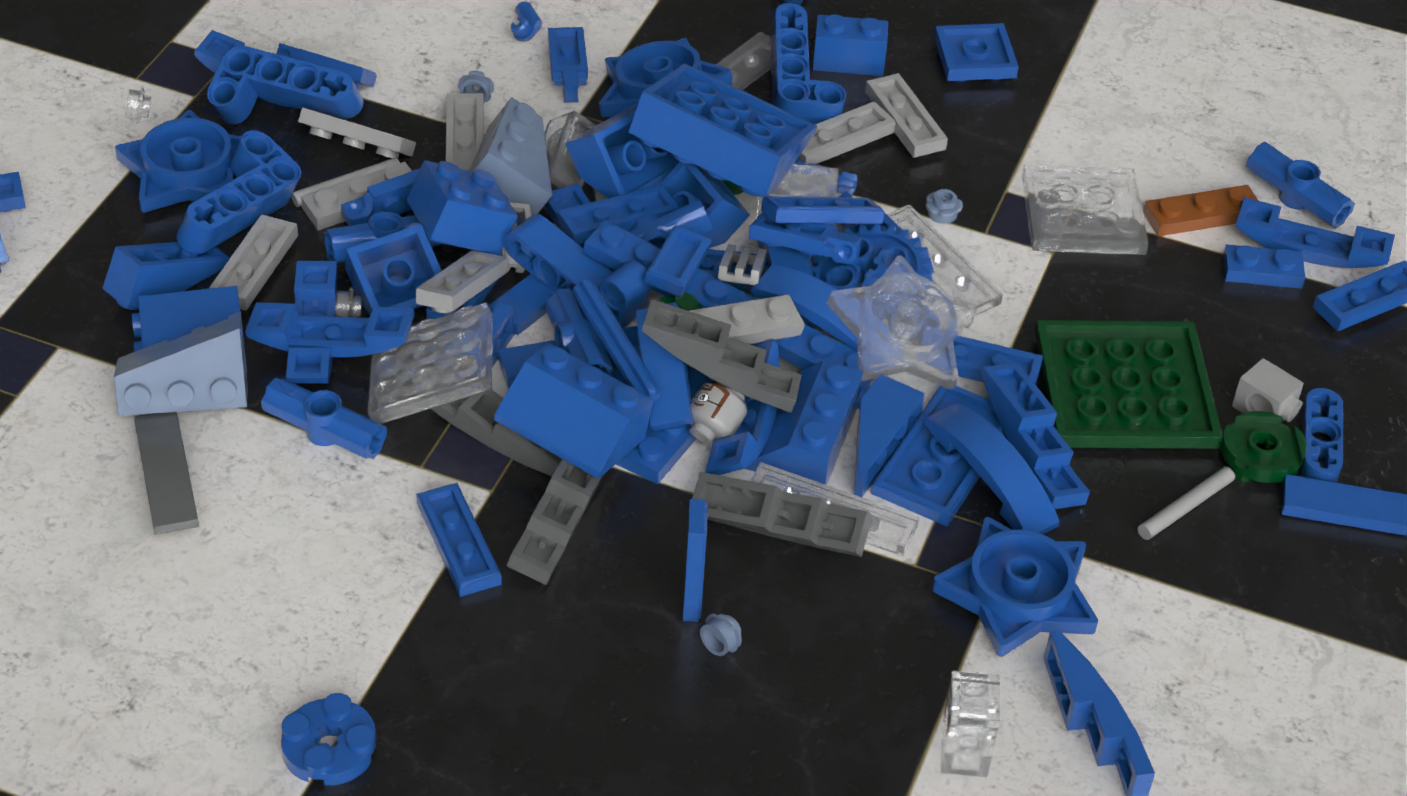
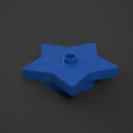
(647, 65)
(179, 160)
(1020, 586)

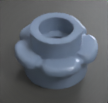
(476, 78)
(943, 206)
(721, 634)

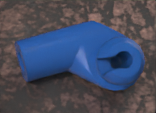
(529, 22)

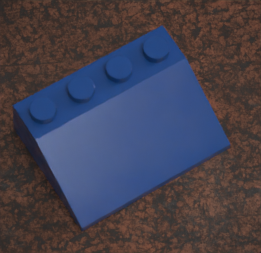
(721, 129)

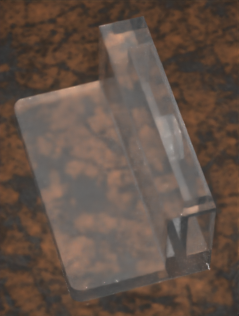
(557, 133)

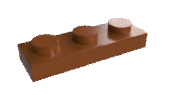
(1196, 210)

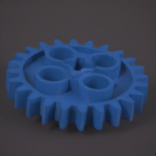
(876, 254)

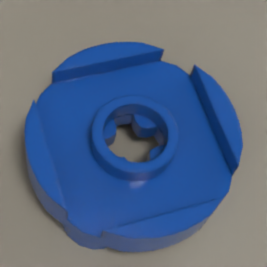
(323, 718)

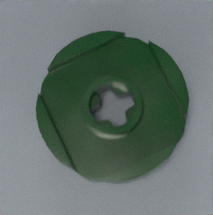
(1252, 463)

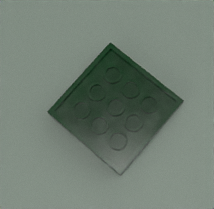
(1128, 384)

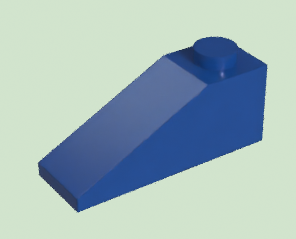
(157, 270)
(884, 419)

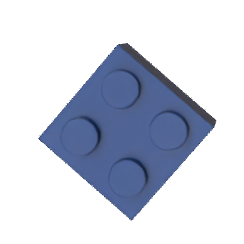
(461, 207)

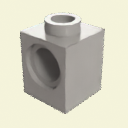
(1269, 390)

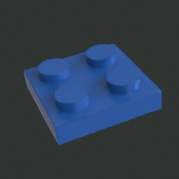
(975, 52)

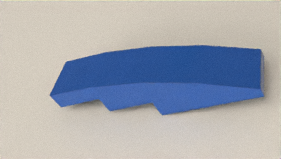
(1029, 427)
(1092, 706)

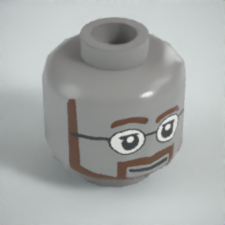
(716, 412)

